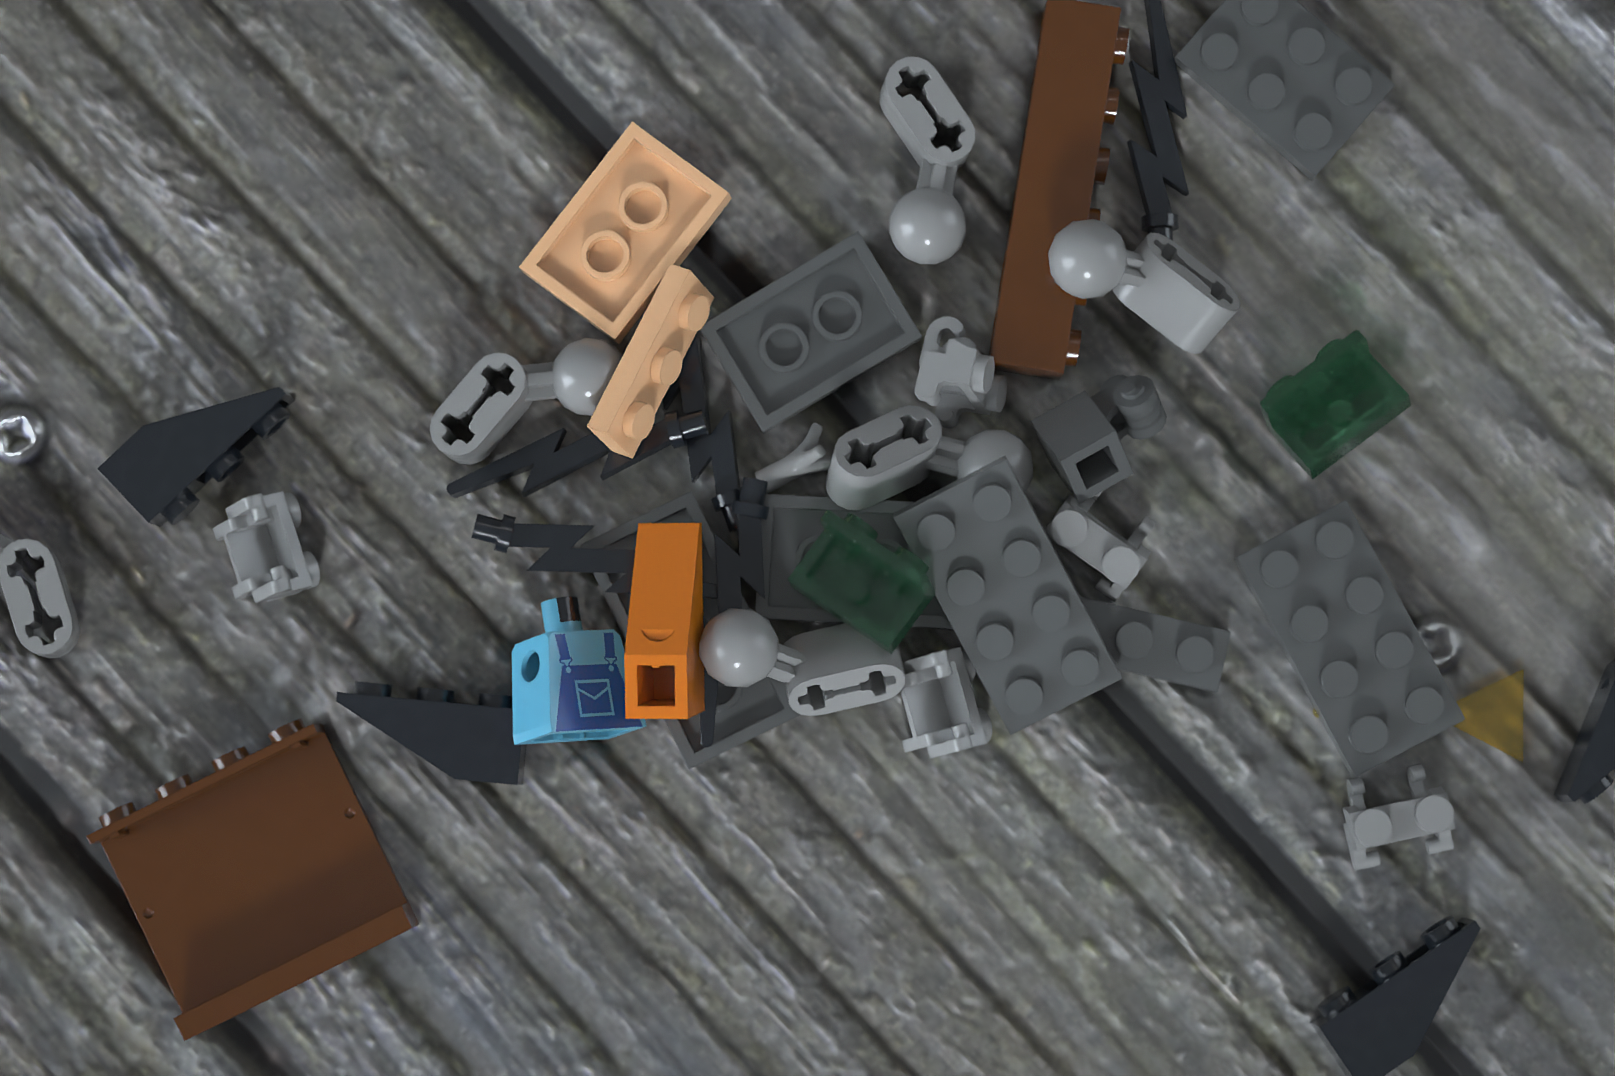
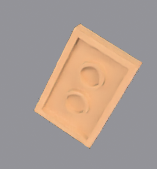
(624, 231)

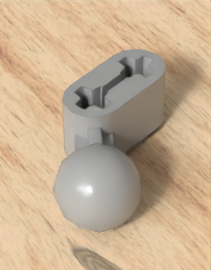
(927, 221)
(1153, 281)
(574, 378)
(904, 448)
(24, 602)
(820, 668)

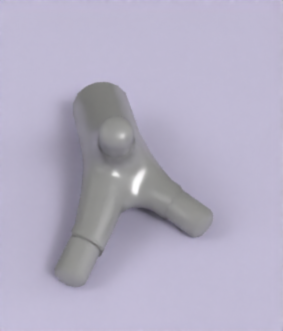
(804, 460)

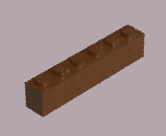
(1056, 182)

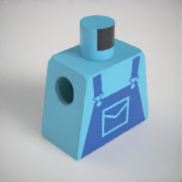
(569, 681)

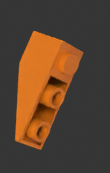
(665, 624)

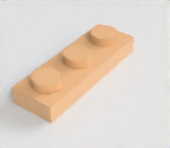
(651, 361)

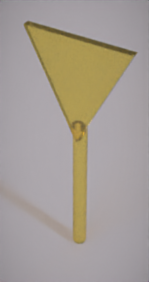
(1495, 714)

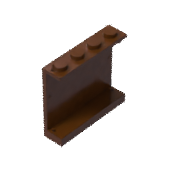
(254, 875)

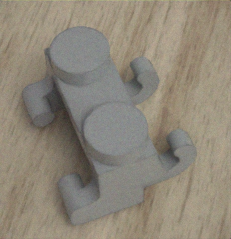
(958, 373)
(1100, 545)
(267, 548)
(943, 704)
(1397, 820)

